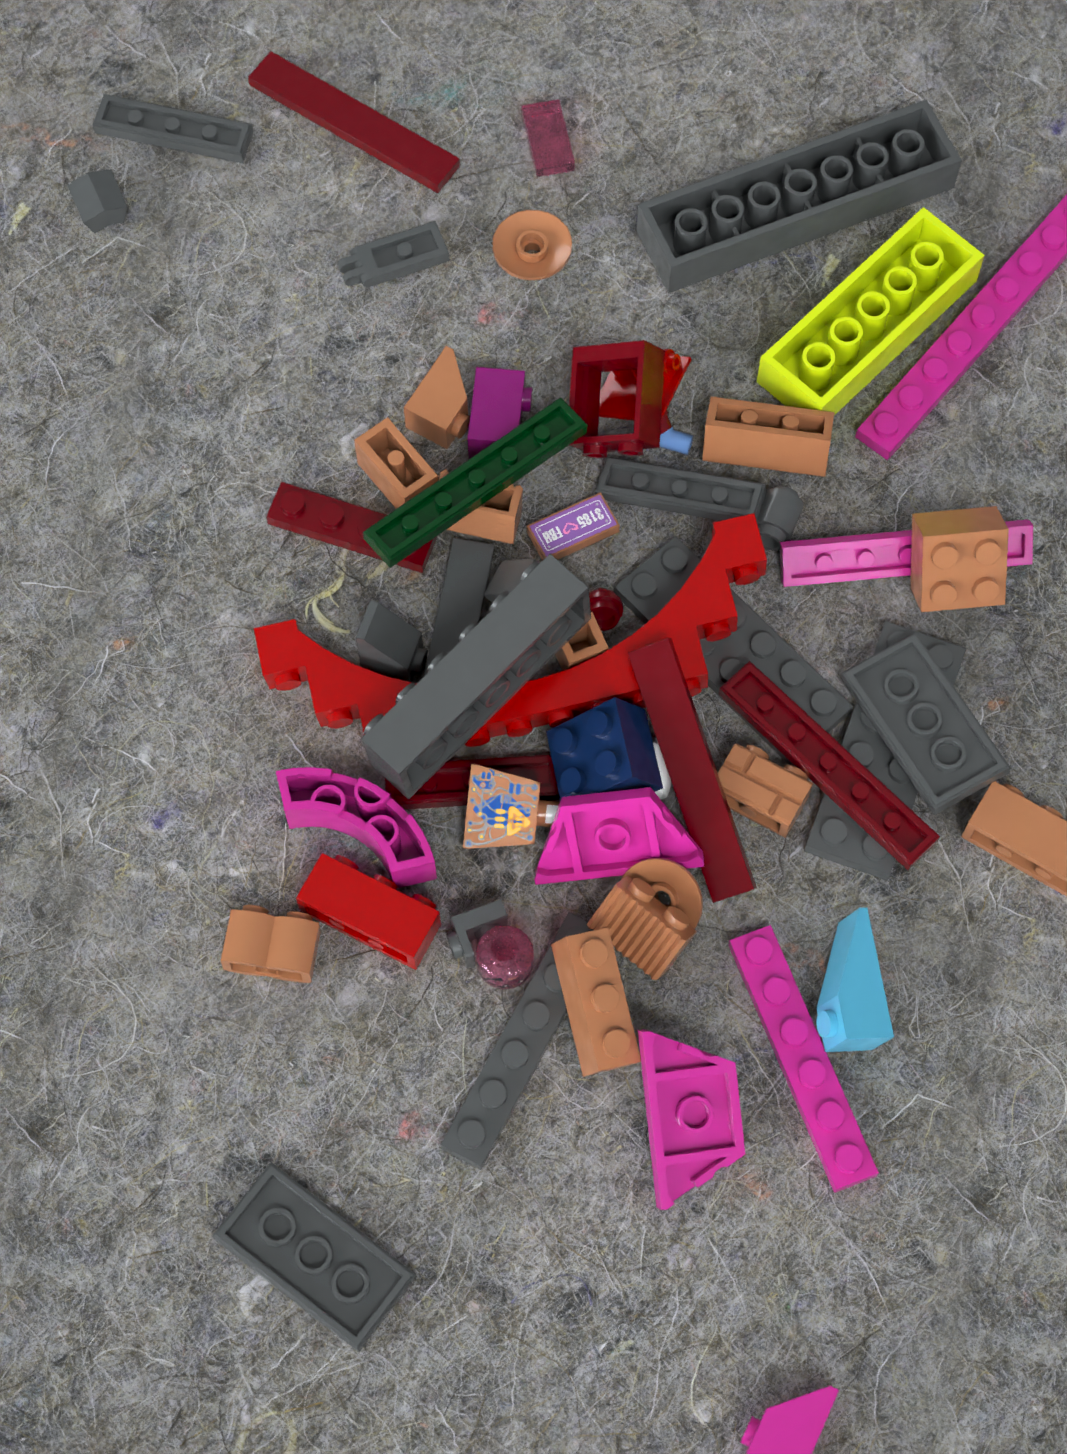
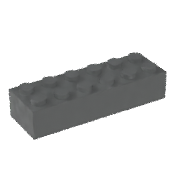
(477, 675)

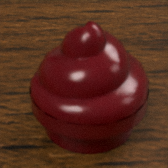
(606, 608)

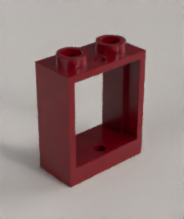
(585, 389)

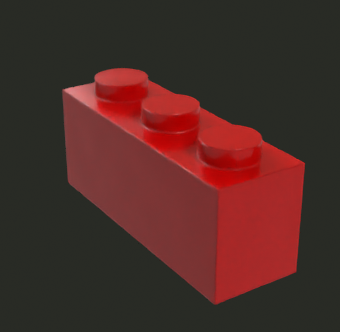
(369, 909)

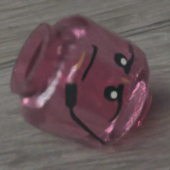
(505, 957)

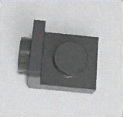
(472, 926)

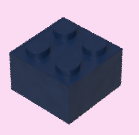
(604, 751)

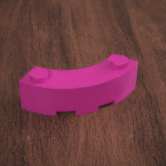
(363, 811)

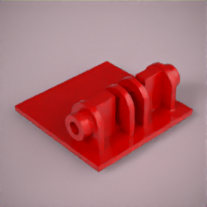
(619, 389)

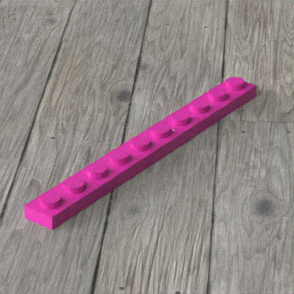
(967, 336)

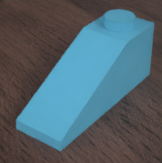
(852, 997)

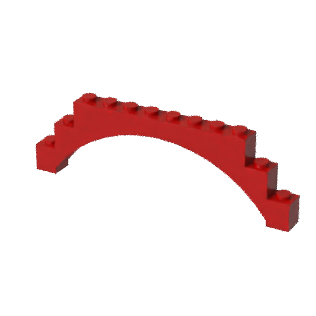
(696, 612)

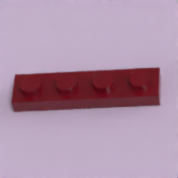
(333, 522)

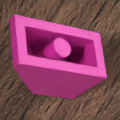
(790, 1426)

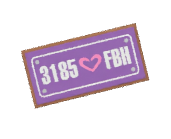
(573, 528)

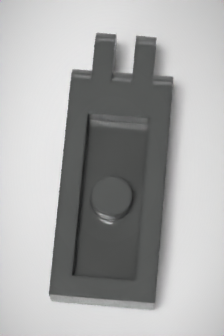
(394, 256)

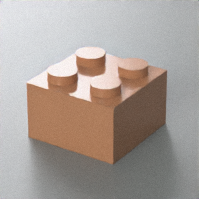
(959, 559)

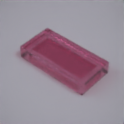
(548, 138)

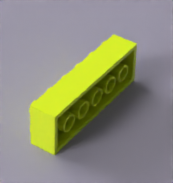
(871, 316)

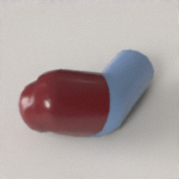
(673, 439)

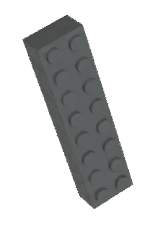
(797, 195)

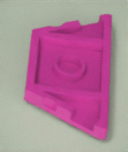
(611, 833)
(689, 1114)

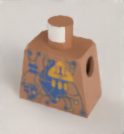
(504, 809)

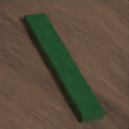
(475, 482)

